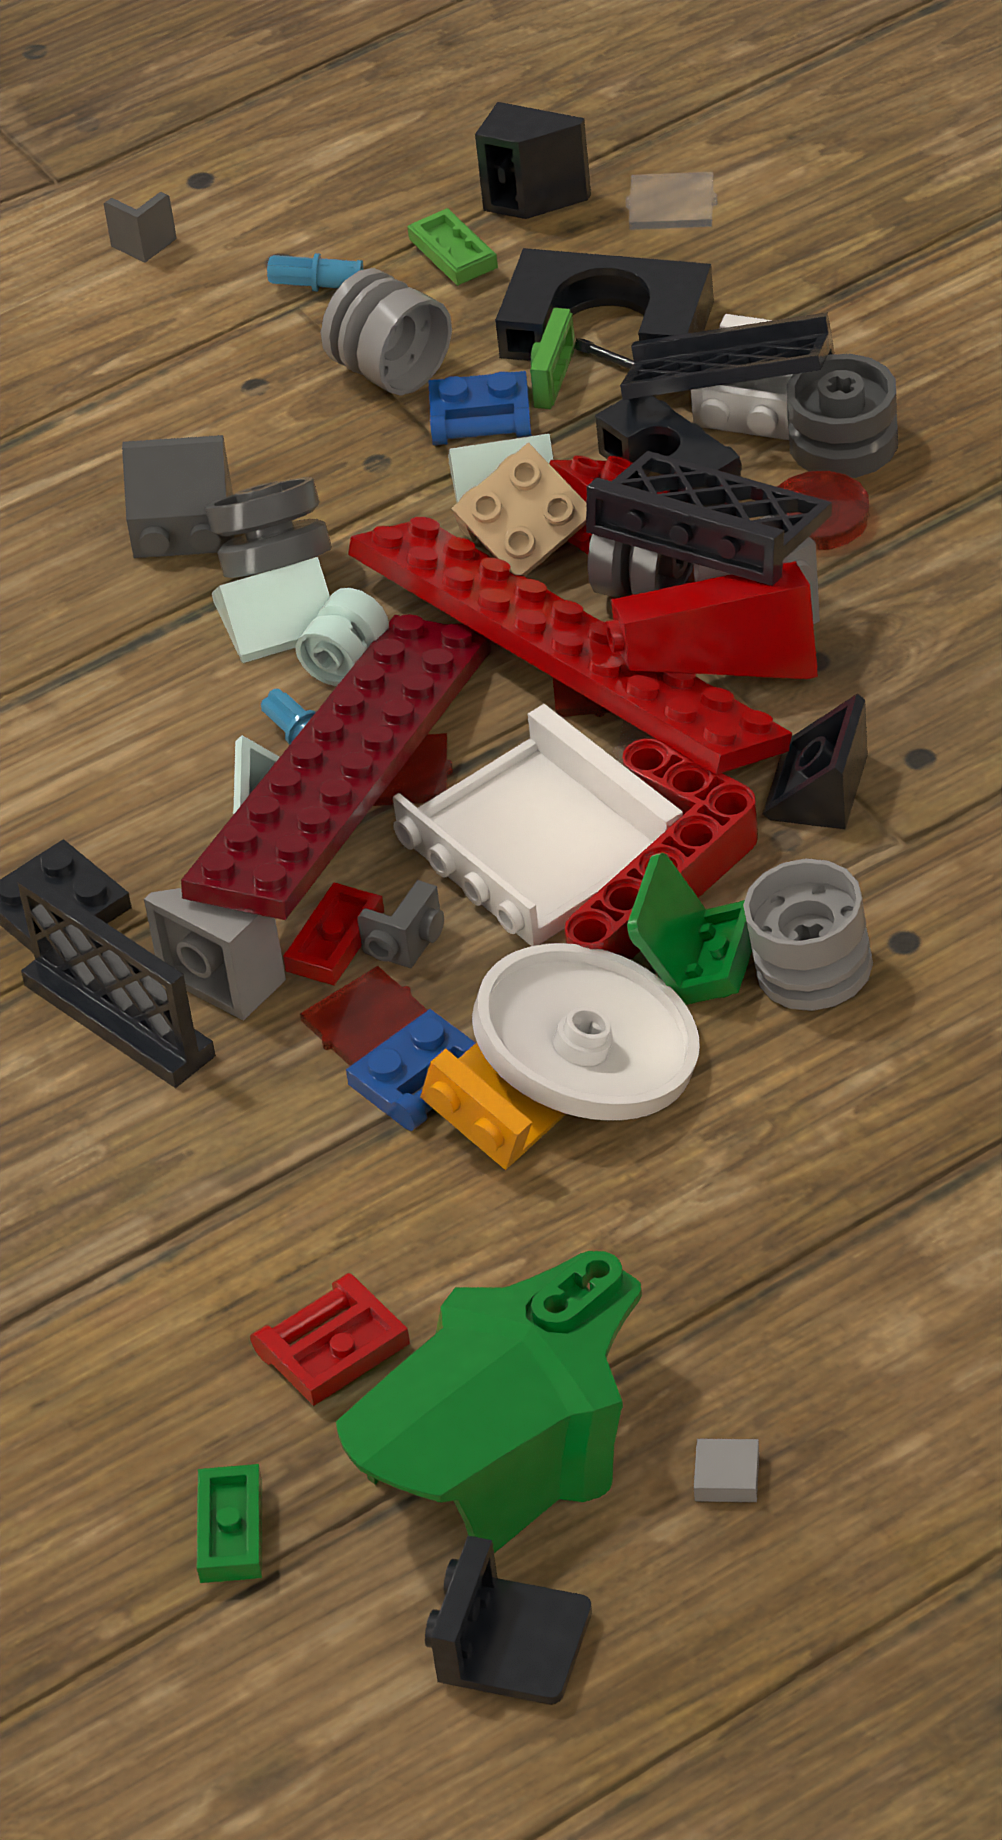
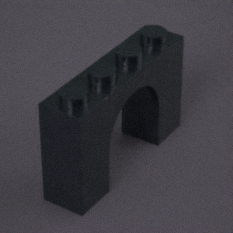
(668, 293)

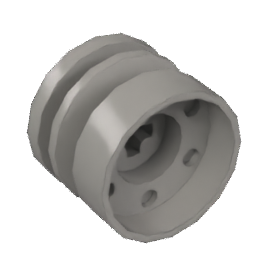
(386, 331)
(808, 934)

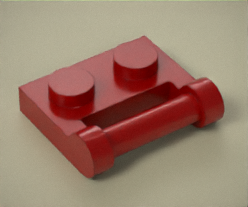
(338, 1349)

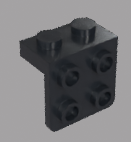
(504, 1632)

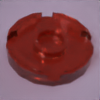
(848, 501)

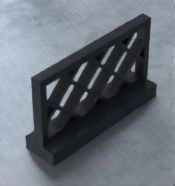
(728, 355)
(707, 536)
(111, 985)

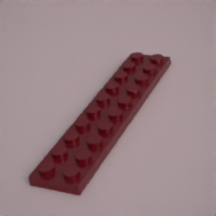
(336, 768)

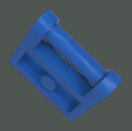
(479, 406)
(401, 1064)

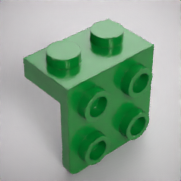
(689, 946)

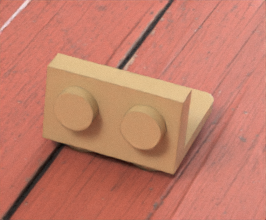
(521, 511)

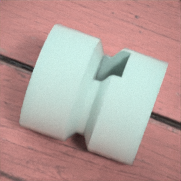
(340, 634)

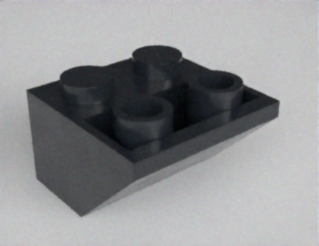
(531, 161)

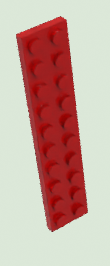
(568, 644)

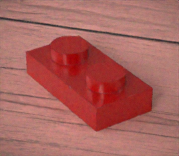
(331, 934)

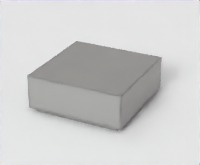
(726, 1470)

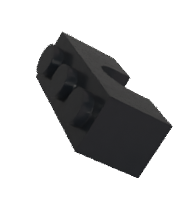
(651, 425)

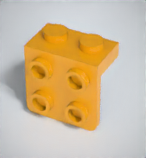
(486, 1105)

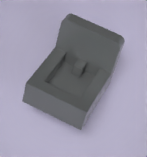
(406, 932)

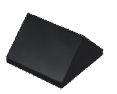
(821, 769)

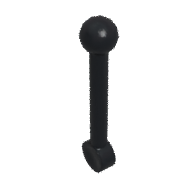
(589, 347)

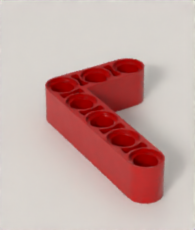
(702, 844)

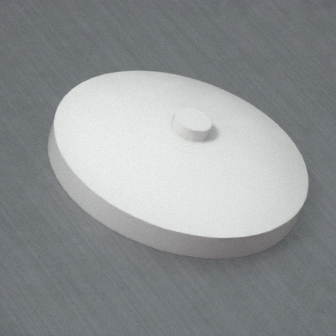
(585, 1031)

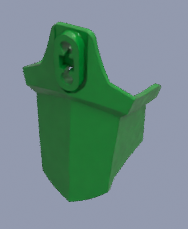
(504, 1399)

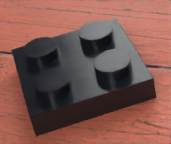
(70, 875)

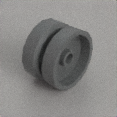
(843, 416)
(270, 534)
(626, 570)

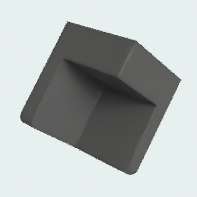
(141, 230)

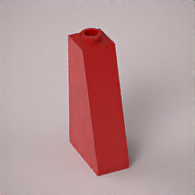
(719, 628)

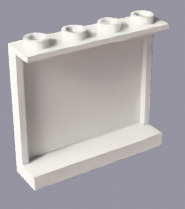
(537, 827)

